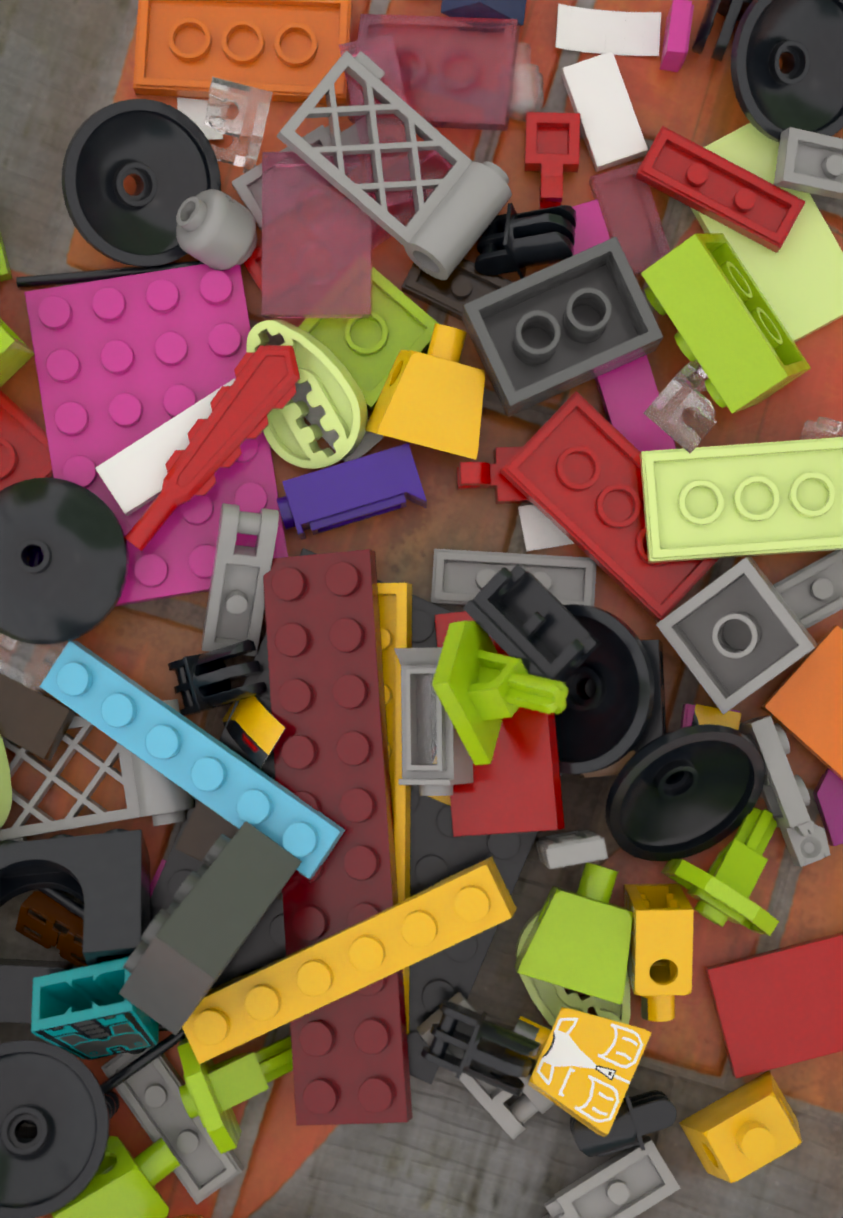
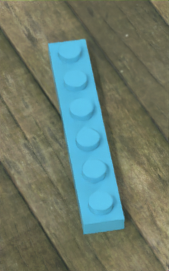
(189, 755)

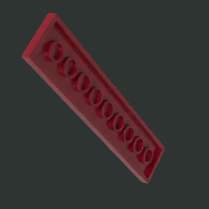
(336, 759)

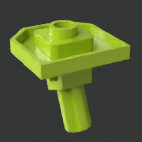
(485, 687)
(728, 883)
(218, 1087)

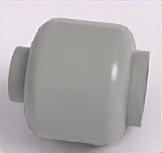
(216, 229)

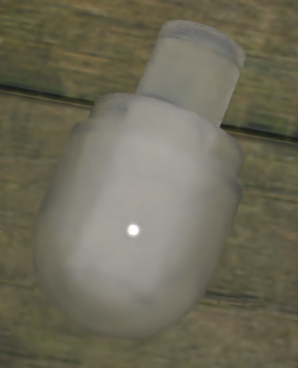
(527, 85)

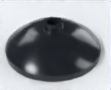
(809, 85)
(165, 158)
(81, 563)
(609, 725)
(684, 792)
(72, 1128)

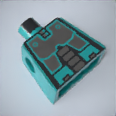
(88, 1015)

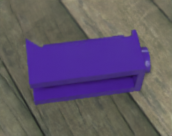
(351, 491)

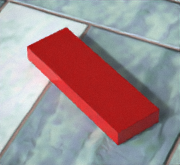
(720, 189)

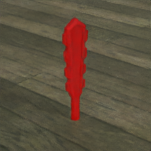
(238, 413)

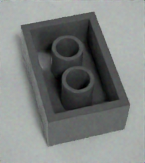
(561, 326)
(206, 925)

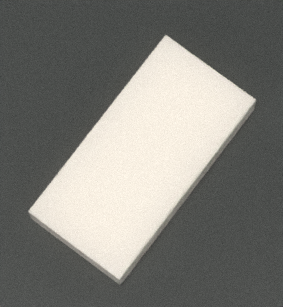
(604, 110)

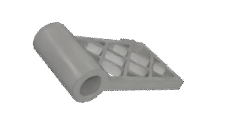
(454, 211)
(144, 788)

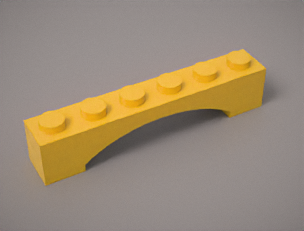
(349, 960)

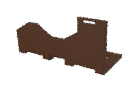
(53, 912)

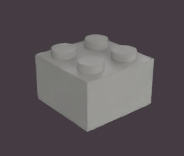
(737, 634)

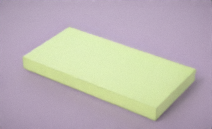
(807, 272)
(743, 499)

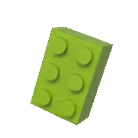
(723, 321)

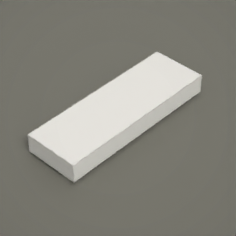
(139, 470)

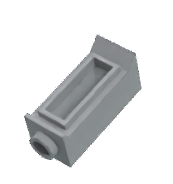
(430, 744)

